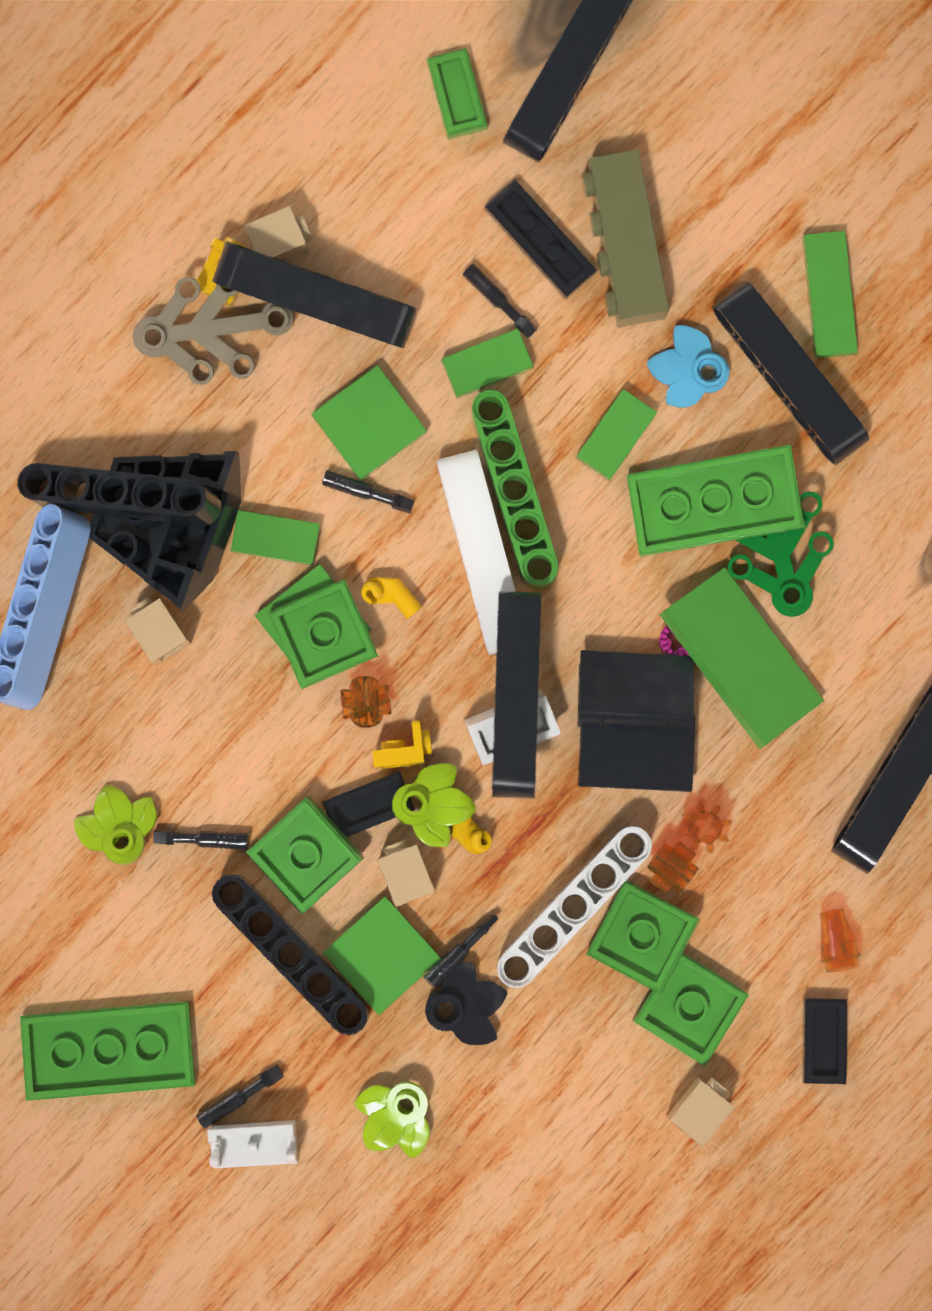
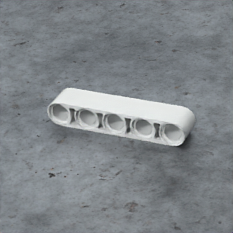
(477, 537)
(592, 895)

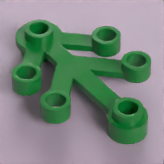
(779, 549)

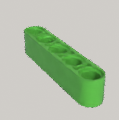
(509, 470)

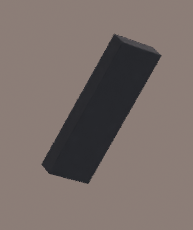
(540, 239)

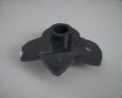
(472, 1005)

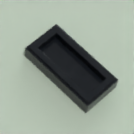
(365, 805)
(824, 1041)

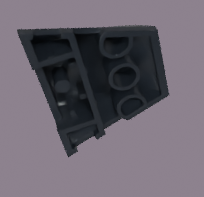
(168, 555)

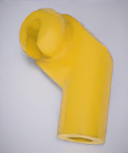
(391, 591)
(471, 836)

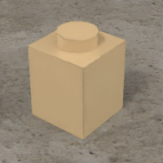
(279, 235)
(156, 630)
(405, 873)
(701, 1110)

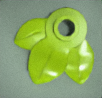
(439, 807)
(114, 819)
(392, 1123)

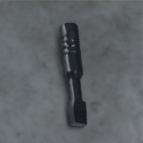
(498, 299)
(365, 491)
(203, 839)
(457, 954)
(238, 1097)

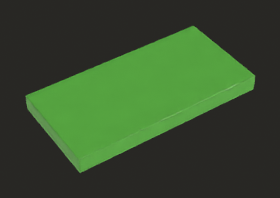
(715, 501)
(741, 658)
(107, 1050)

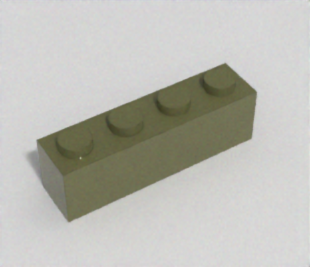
(627, 239)

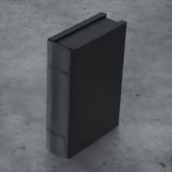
(635, 691)
(636, 759)

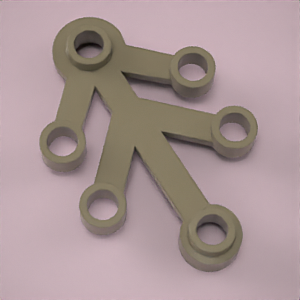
(204, 330)

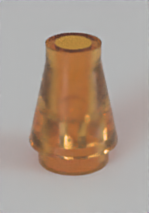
(837, 942)

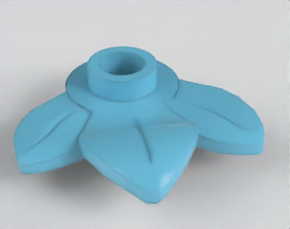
(683, 365)

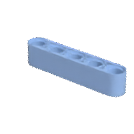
(40, 604)

